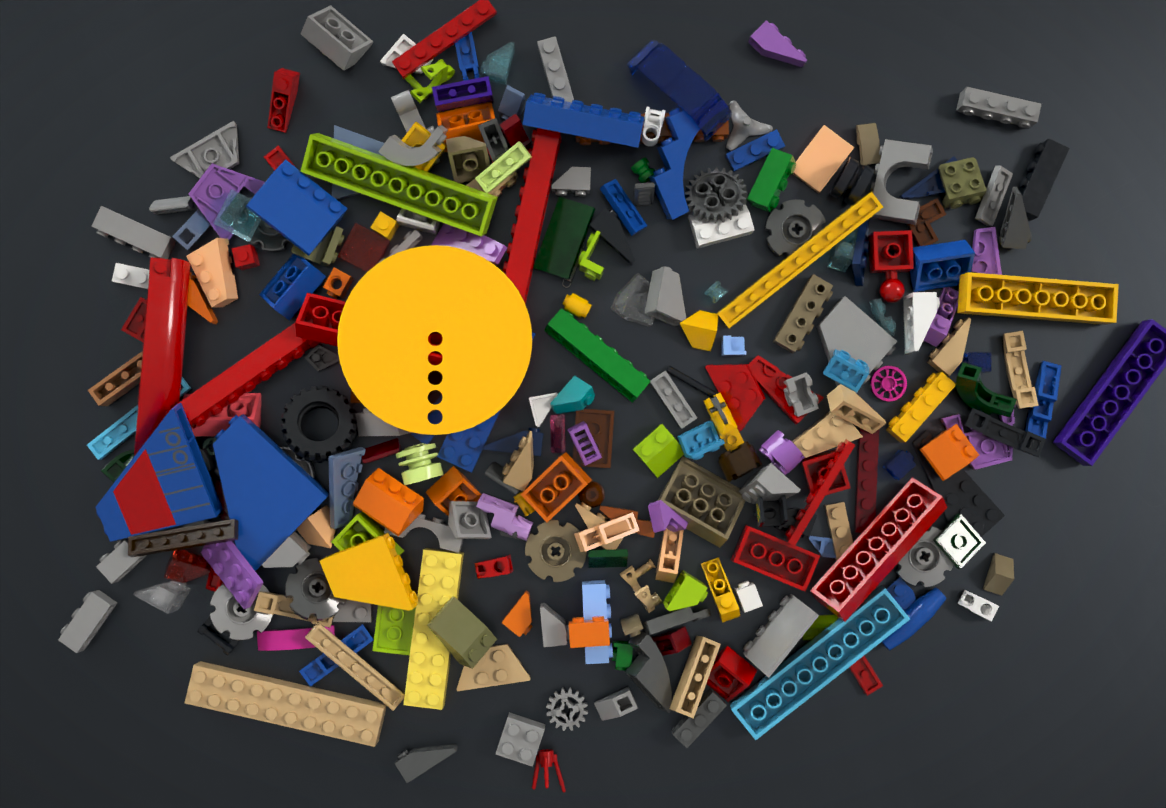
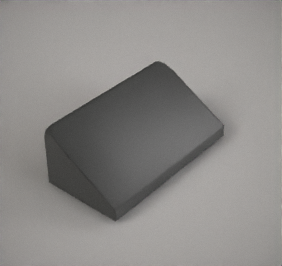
(495, 473)

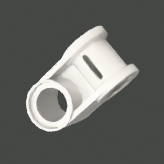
(652, 123)

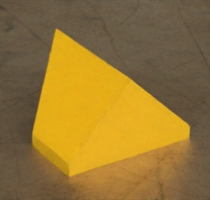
(701, 329)

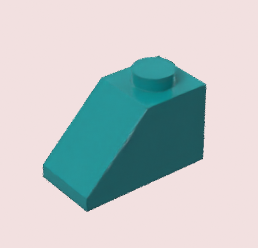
(573, 397)

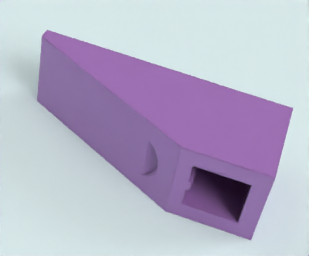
(775, 46)
(944, 316)

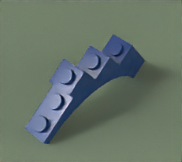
(673, 153)

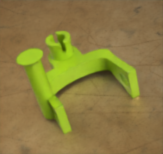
(440, 73)

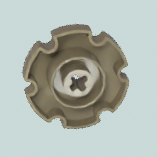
(540, 550)

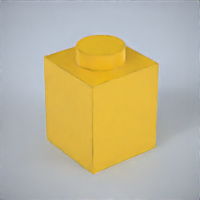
(385, 226)

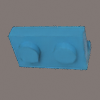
(700, 440)

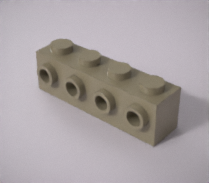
(803, 313)

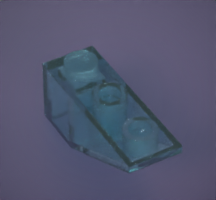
(843, 252)

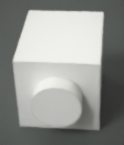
(748, 596)

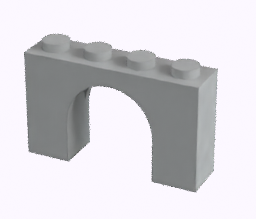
(894, 156)

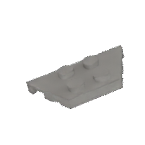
(216, 148)

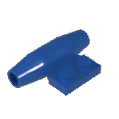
(918, 610)

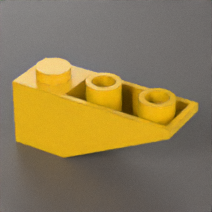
(720, 590)

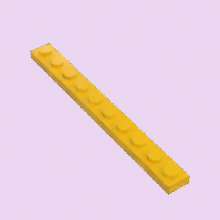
(800, 259)

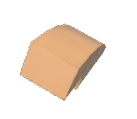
(606, 532)

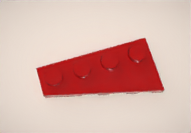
(772, 383)

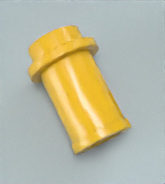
(523, 504)

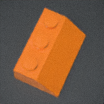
(465, 121)
(389, 502)

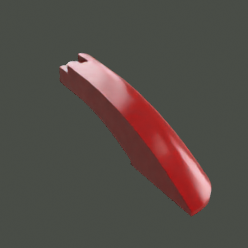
(162, 344)

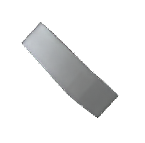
(408, 111)

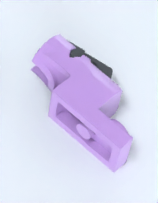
(505, 517)

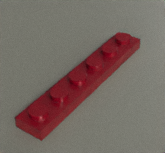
(866, 480)

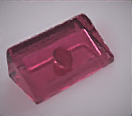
(558, 437)

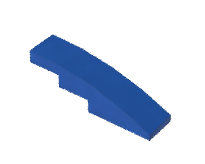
(1046, 392)
(324, 665)

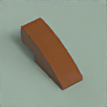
(644, 525)

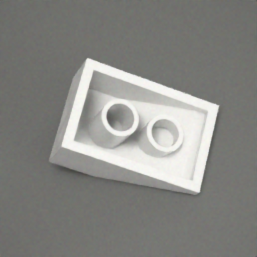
(918, 315)

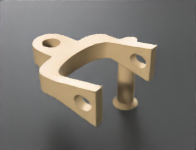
(649, 601)

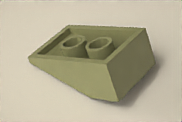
(462, 633)

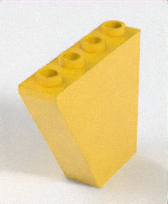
(370, 574)

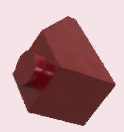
(672, 640)

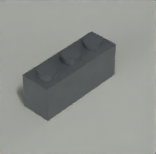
(708, 709)

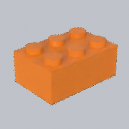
(556, 487)

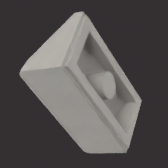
(172, 205)

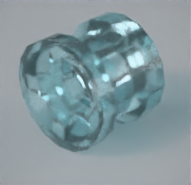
(716, 292)

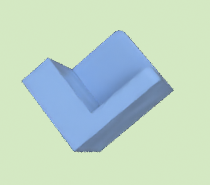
(732, 346)

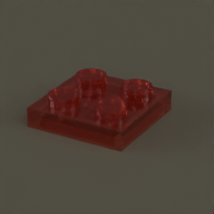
(363, 248)

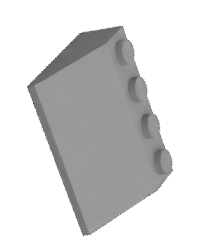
(779, 634)

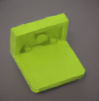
(591, 270)

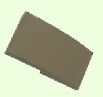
(869, 143)
(631, 625)

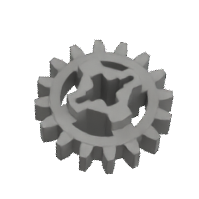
(559, 710)

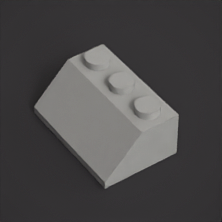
(336, 37)
(769, 485)

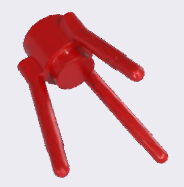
(546, 758)

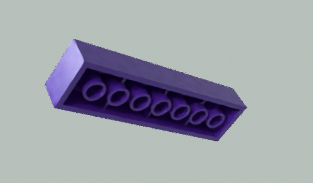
(1115, 394)

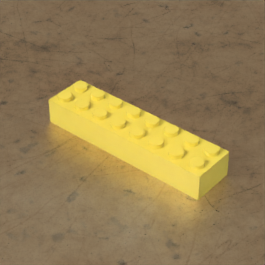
(428, 656)

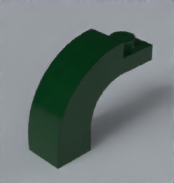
(978, 396)

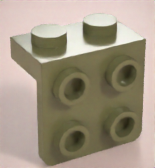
(962, 183)
(325, 251)

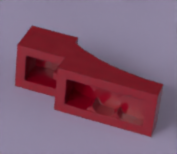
(514, 132)

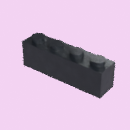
(1041, 176)

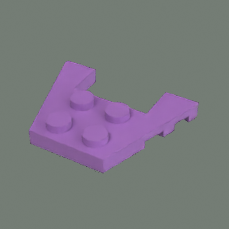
(214, 188)
(989, 450)

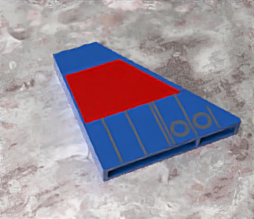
(161, 484)

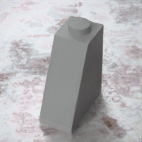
(665, 297)

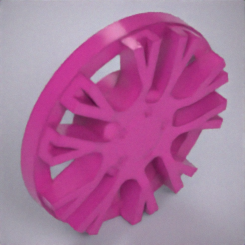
(888, 383)

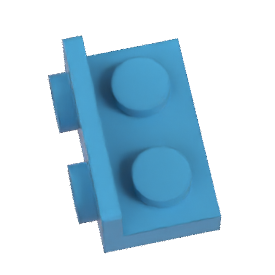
(847, 370)

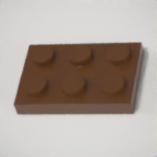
(601, 428)

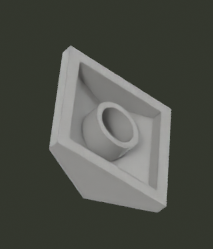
(468, 521)

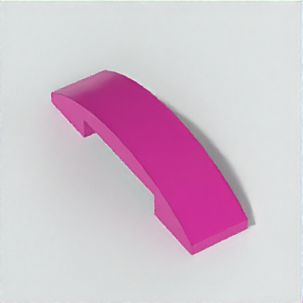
(285, 639)

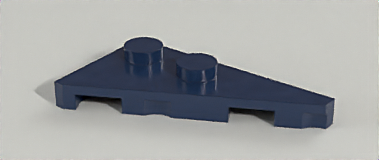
(928, 186)
(861, 248)

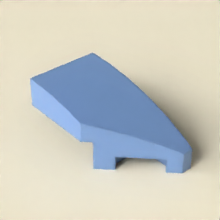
(823, 546)

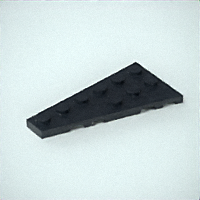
(960, 493)

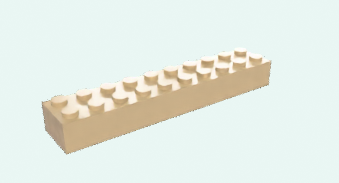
(285, 703)

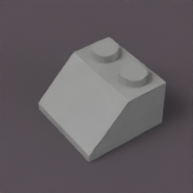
(289, 553)
(554, 627)

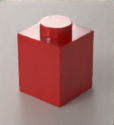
(245, 257)

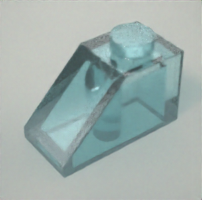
(499, 63)

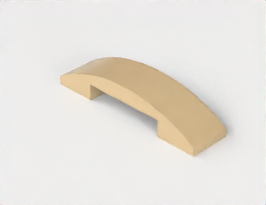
(1017, 370)
(278, 604)

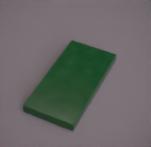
(564, 238)

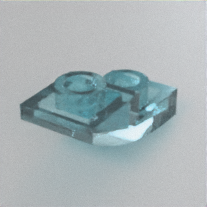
(878, 310)

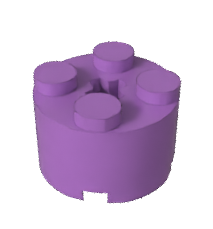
(781, 452)

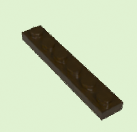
(183, 538)

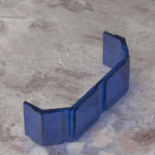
(682, 86)

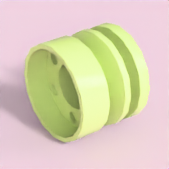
(419, 463)

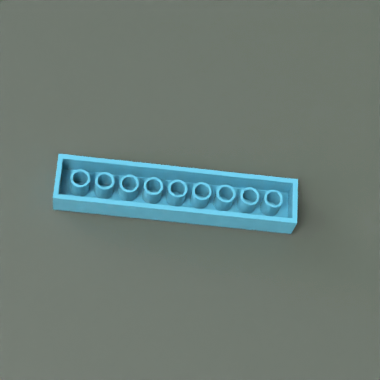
(818, 663)

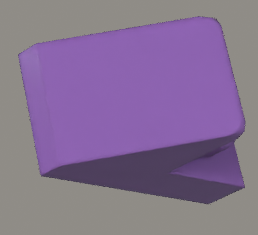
(664, 517)

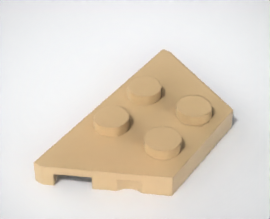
(495, 668)

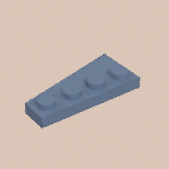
(343, 484)

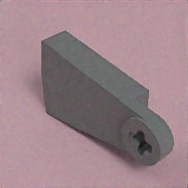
(673, 619)

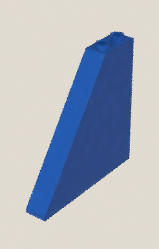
(262, 489)

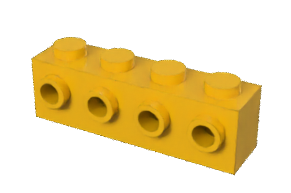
(920, 407)

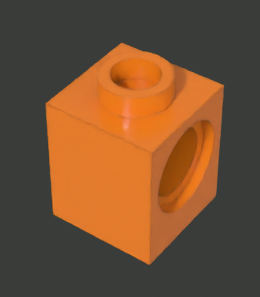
(334, 276)

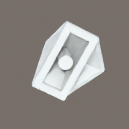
(541, 406)

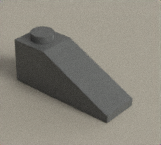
(1015, 228)
(419, 760)

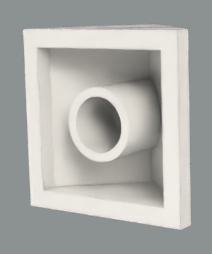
(417, 221)

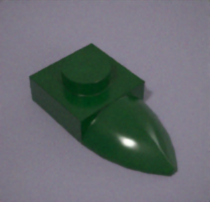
(118, 465)

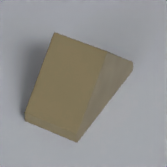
(999, 574)

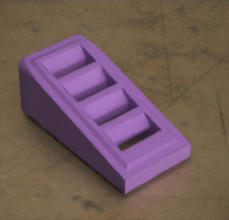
(576, 428)

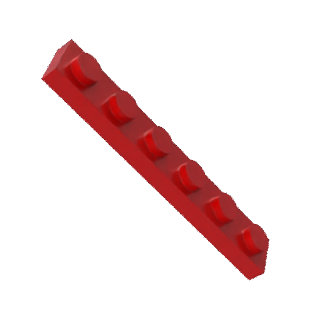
(444, 37)
(823, 484)

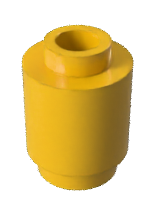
(576, 305)

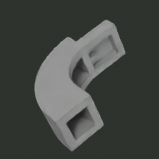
(403, 154)

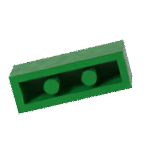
(772, 180)

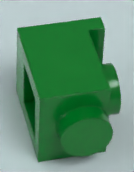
(622, 654)

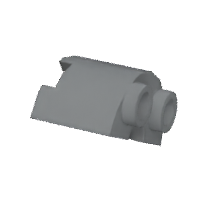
(800, 395)

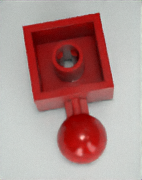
(882, 262)

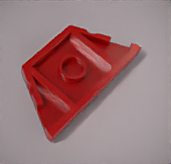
(738, 389)

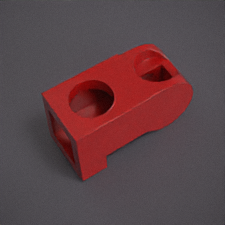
(494, 567)

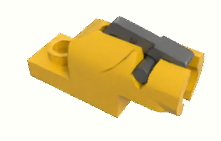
(723, 422)

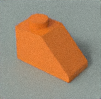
(520, 616)

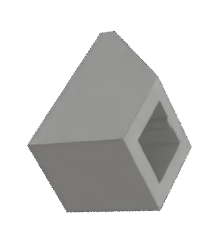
(575, 181)
(616, 704)

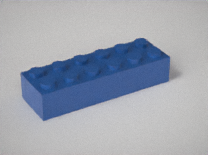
(583, 120)

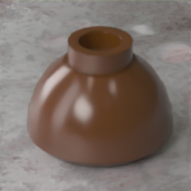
(592, 494)

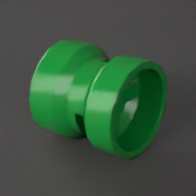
(642, 168)

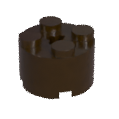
(739, 462)

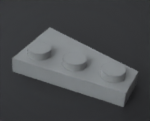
(354, 612)

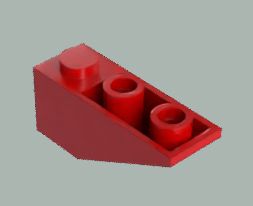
(282, 98)

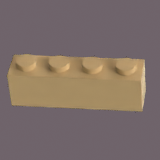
(695, 676)

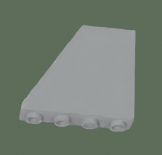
(855, 332)

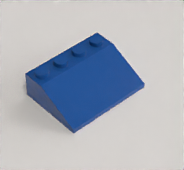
(297, 207)

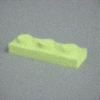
(503, 167)

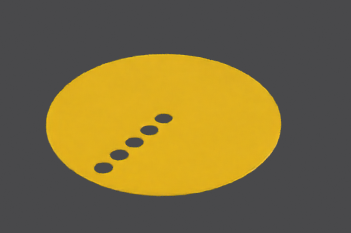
(425, 292)

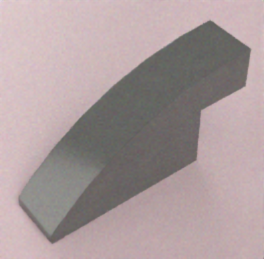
(650, 672)

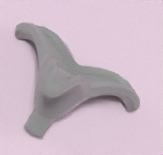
(744, 127)

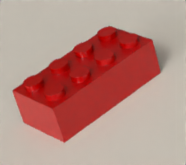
(775, 558)

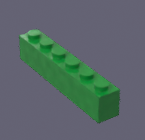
(597, 355)

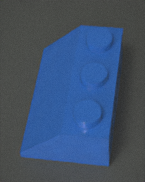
(940, 264)
(291, 284)

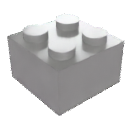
(520, 739)

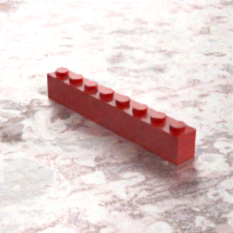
(244, 376)

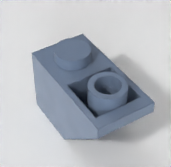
(192, 229)

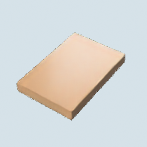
(822, 159)

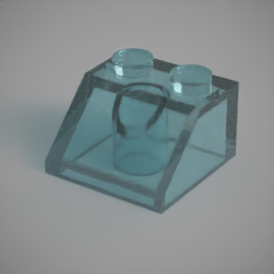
(231, 220)

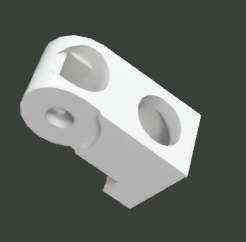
(978, 605)

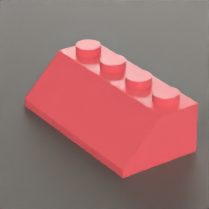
(247, 404)

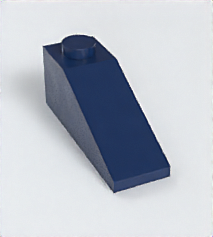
(511, 442)

